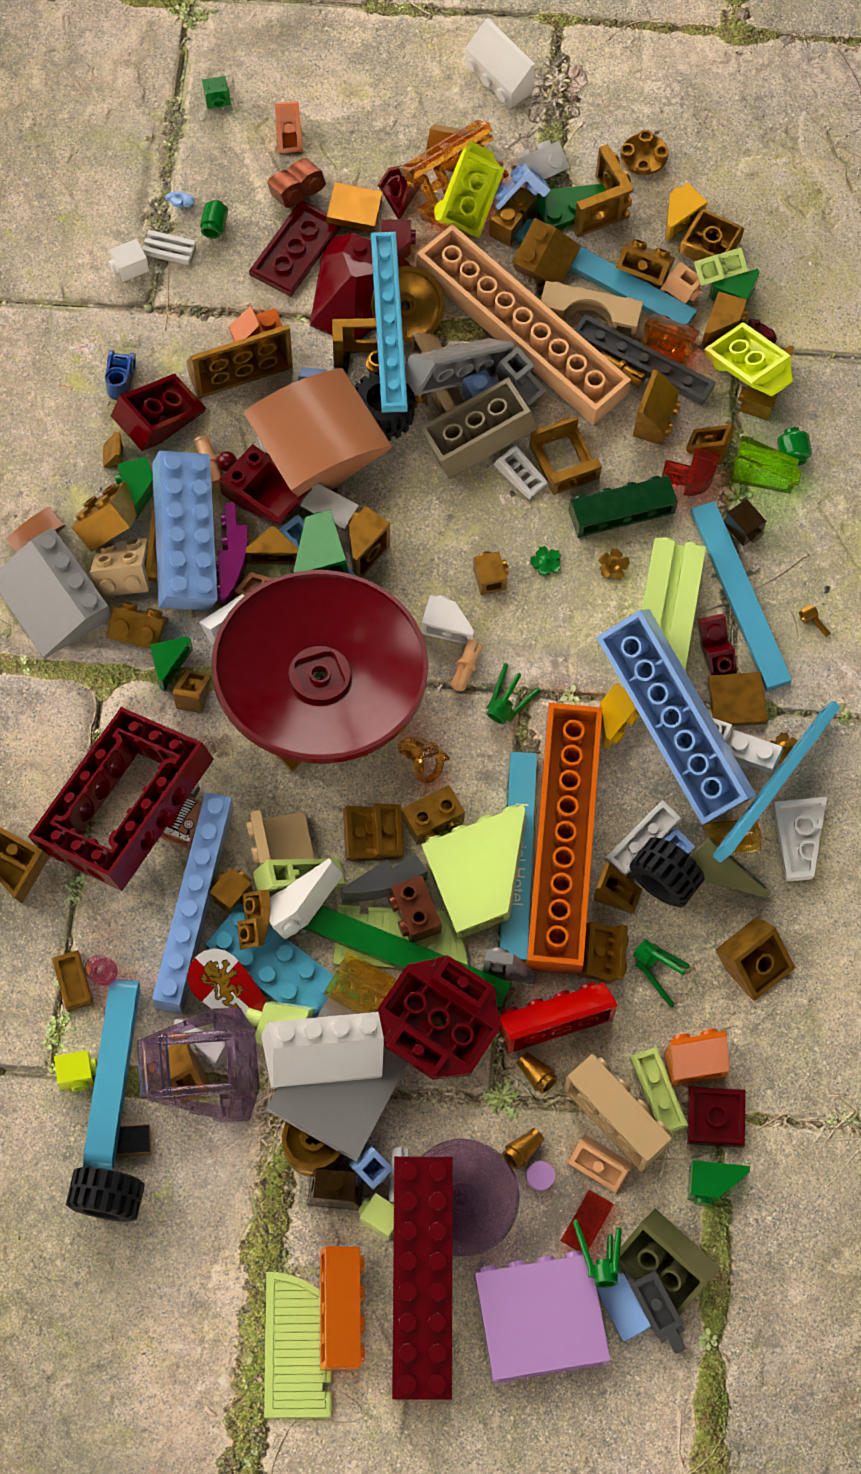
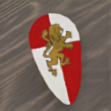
(223, 982)

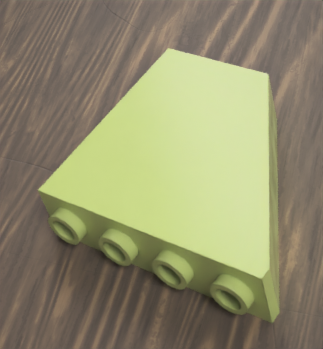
(478, 869)

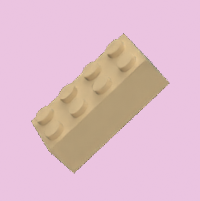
(617, 1112)

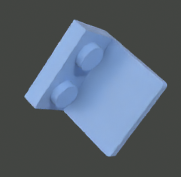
(520, 175)

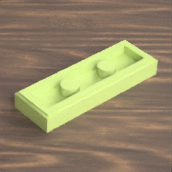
(658, 1089)

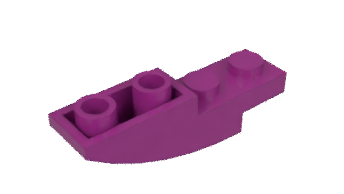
(232, 559)

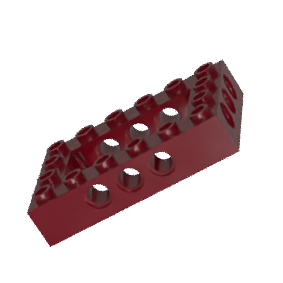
(127, 735)

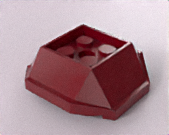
(456, 996)

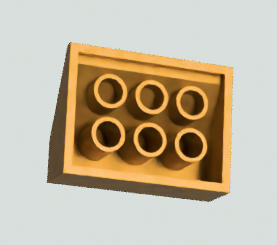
(241, 362)

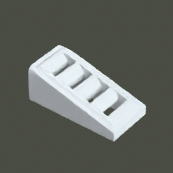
(520, 460)
(211, 1051)

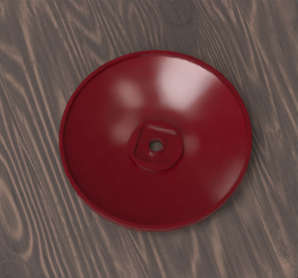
(326, 625)

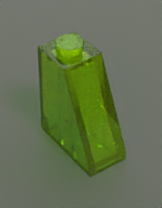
(765, 467)

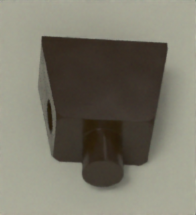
(335, 1189)

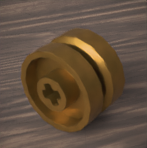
(306, 1157)

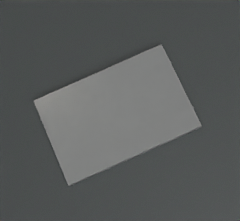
(341, 1111)

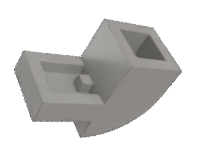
(518, 369)

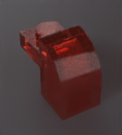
(696, 477)

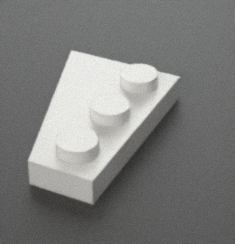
(799, 833)

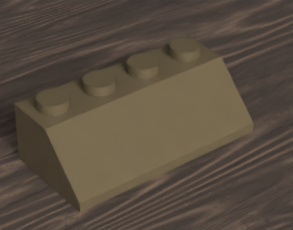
(479, 427)

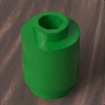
(213, 219)

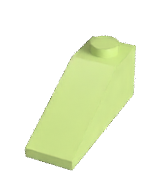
(278, 874)

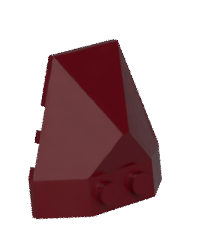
(345, 283)

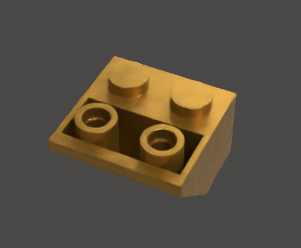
(105, 516)

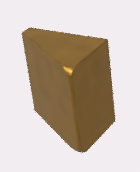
(113, 451)

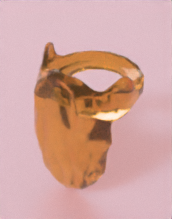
(420, 750)

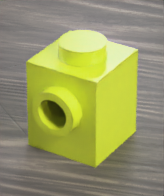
(75, 1070)

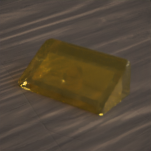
(719, 831)

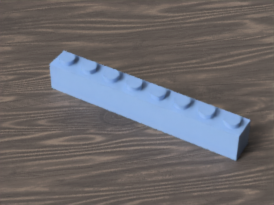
(193, 902)

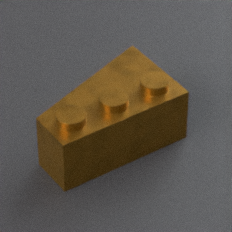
(19, 864)

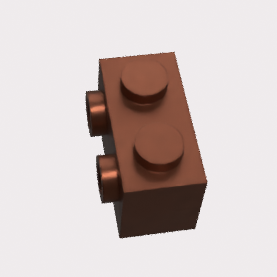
(415, 909)

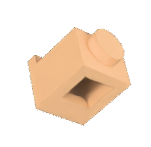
(682, 284)

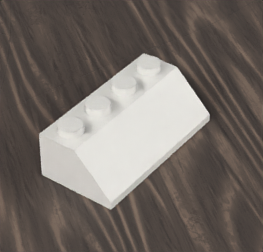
(323, 1049)

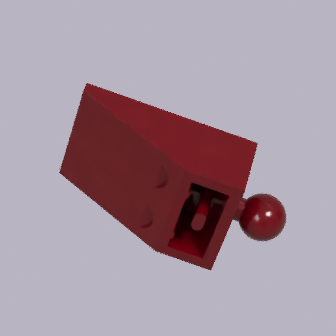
(257, 485)

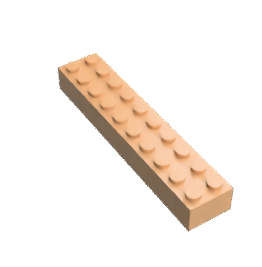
(517, 316)

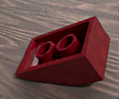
(156, 411)

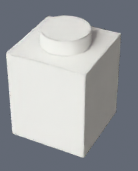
(128, 260)

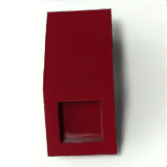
(715, 645)

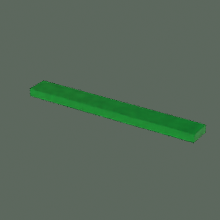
(384, 945)

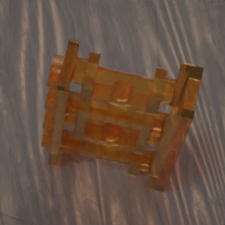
(440, 158)

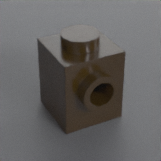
(745, 523)

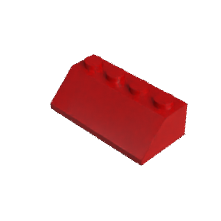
(557, 1016)

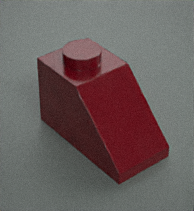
(404, 235)

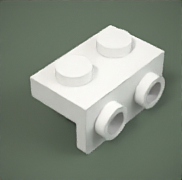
(545, 161)

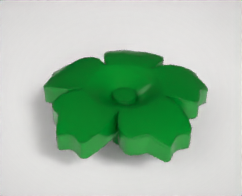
(546, 561)

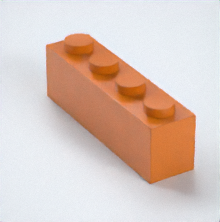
(341, 1308)

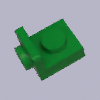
(216, 92)

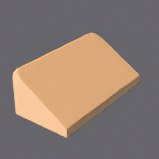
(600, 1163)

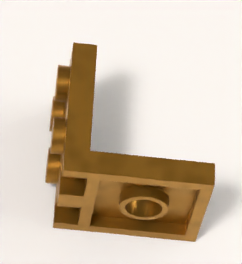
(609, 205)

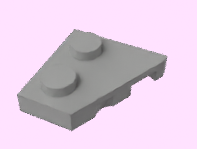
(508, 966)

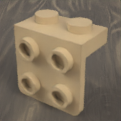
(120, 567)
(279, 837)

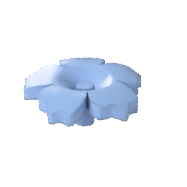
(179, 198)

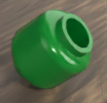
(795, 444)

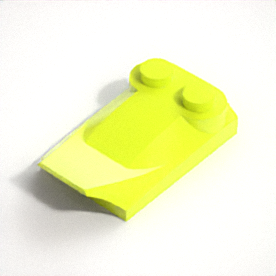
(470, 191)
(751, 359)

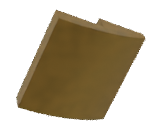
(373, 832)

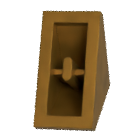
(712, 439)
(271, 548)
(191, 691)
(617, 890)

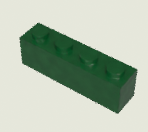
(622, 505)

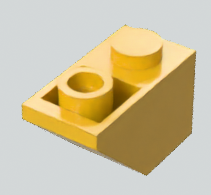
(616, 715)

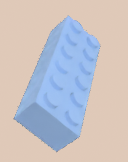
(184, 530)

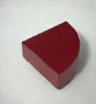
(762, 329)

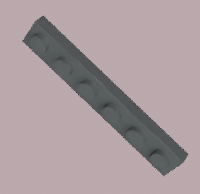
(645, 359)

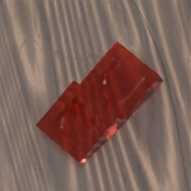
(591, 1217)

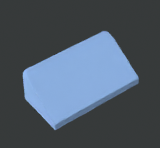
(624, 1309)

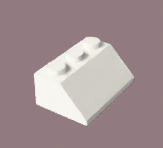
(500, 64)

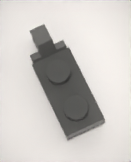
(659, 1310)

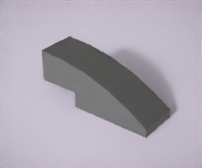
(378, 881)

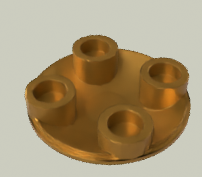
(644, 153)

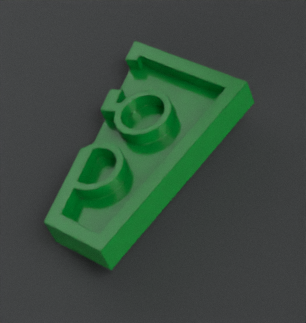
(560, 204)

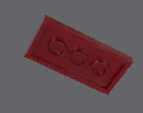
(294, 249)

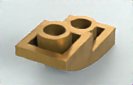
(257, 911)

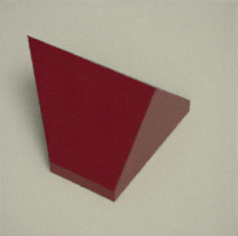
(397, 190)

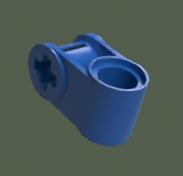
(119, 370)

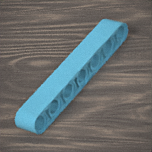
(111, 1074)

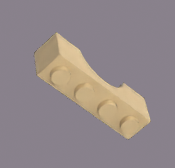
(616, 311)

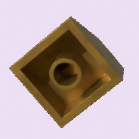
(545, 253)
(657, 410)
(368, 539)
(756, 957)

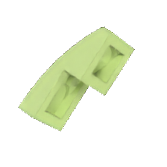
(720, 266)

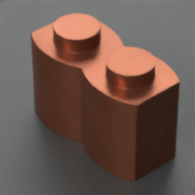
(296, 182)

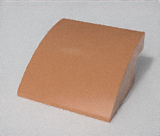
(318, 431)

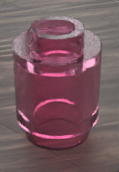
(108, 972)

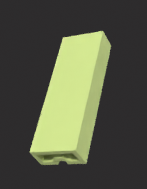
(674, 590)

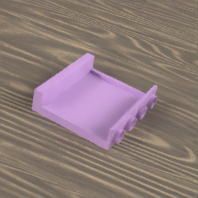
(541, 1317)

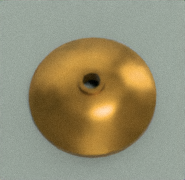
(423, 299)

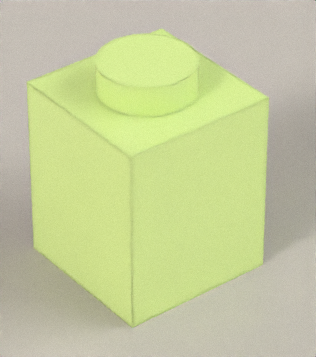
(378, 1215)

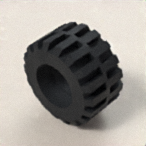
(390, 422)
(667, 872)
(105, 1194)

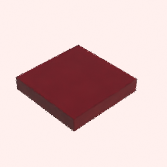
(716, 1117)

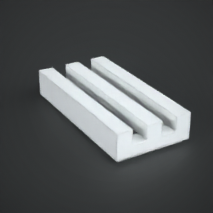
(169, 243)

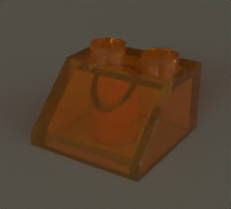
(670, 338)

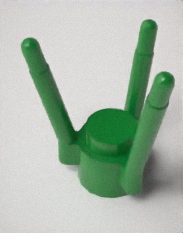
(501, 708)
(650, 955)
(606, 1269)

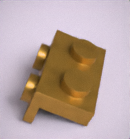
(135, 625)
(605, 952)

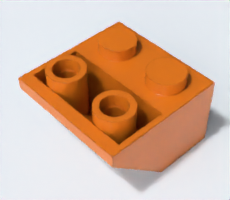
(697, 1057)

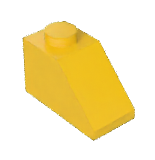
(682, 209)

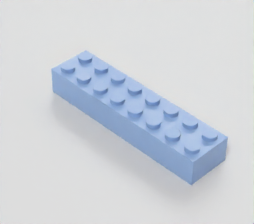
(675, 716)

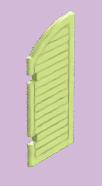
(387, 920)
(293, 1350)

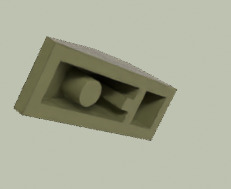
(728, 872)

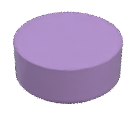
(540, 1176)

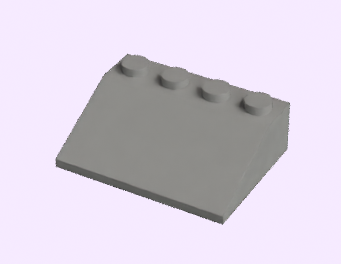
(51, 594)

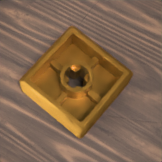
(708, 227)

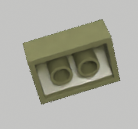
(675, 1258)

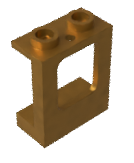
(343, 338)
(572, 477)

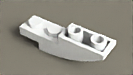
(749, 749)

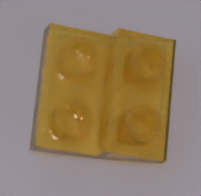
(359, 985)

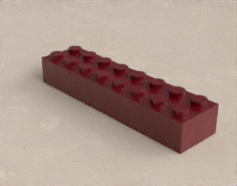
(422, 1278)

